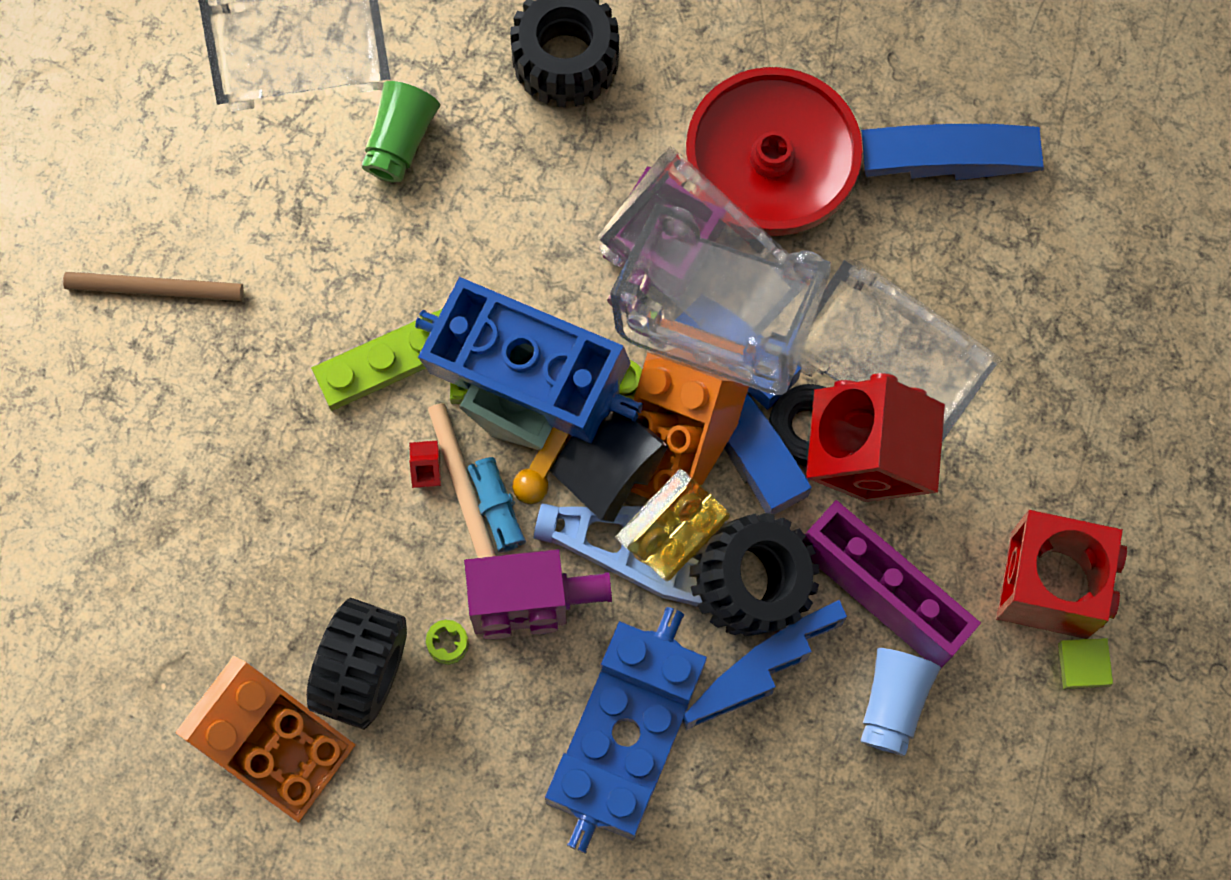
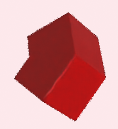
(425, 464)

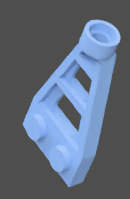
(620, 563)

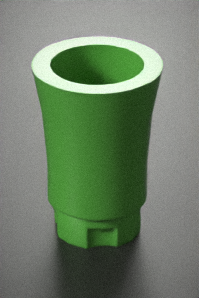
(398, 130)

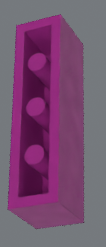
(889, 585)

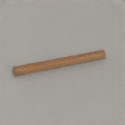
(153, 286)

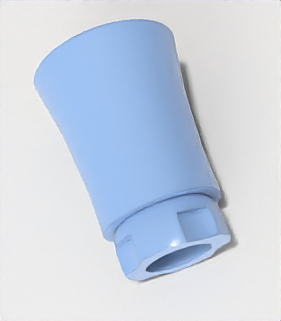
(897, 699)

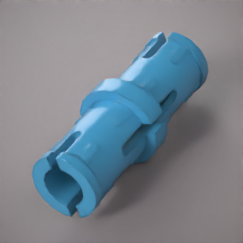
(496, 504)

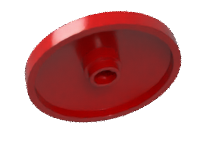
(777, 147)

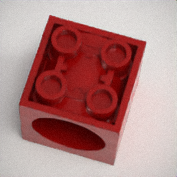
(876, 439)
(1091, 545)

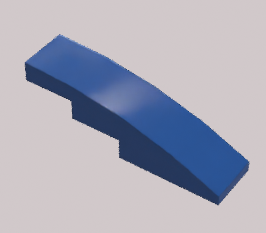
(952, 149)
(751, 675)

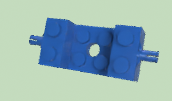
(568, 379)
(641, 681)

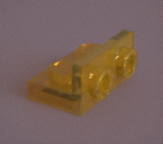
(673, 525)

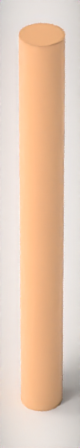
(461, 481)

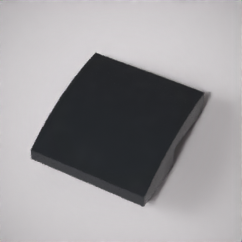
(610, 466)

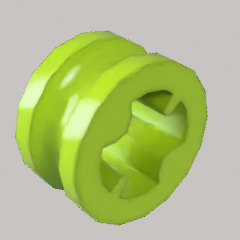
(453, 629)

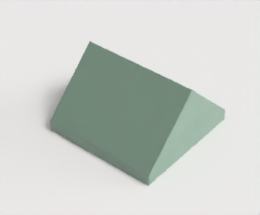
(505, 418)

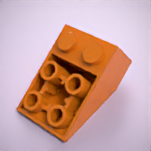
(690, 413)
(265, 738)

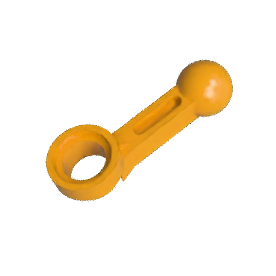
(531, 483)

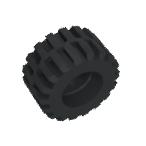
(565, 77)
(787, 570)
(356, 663)

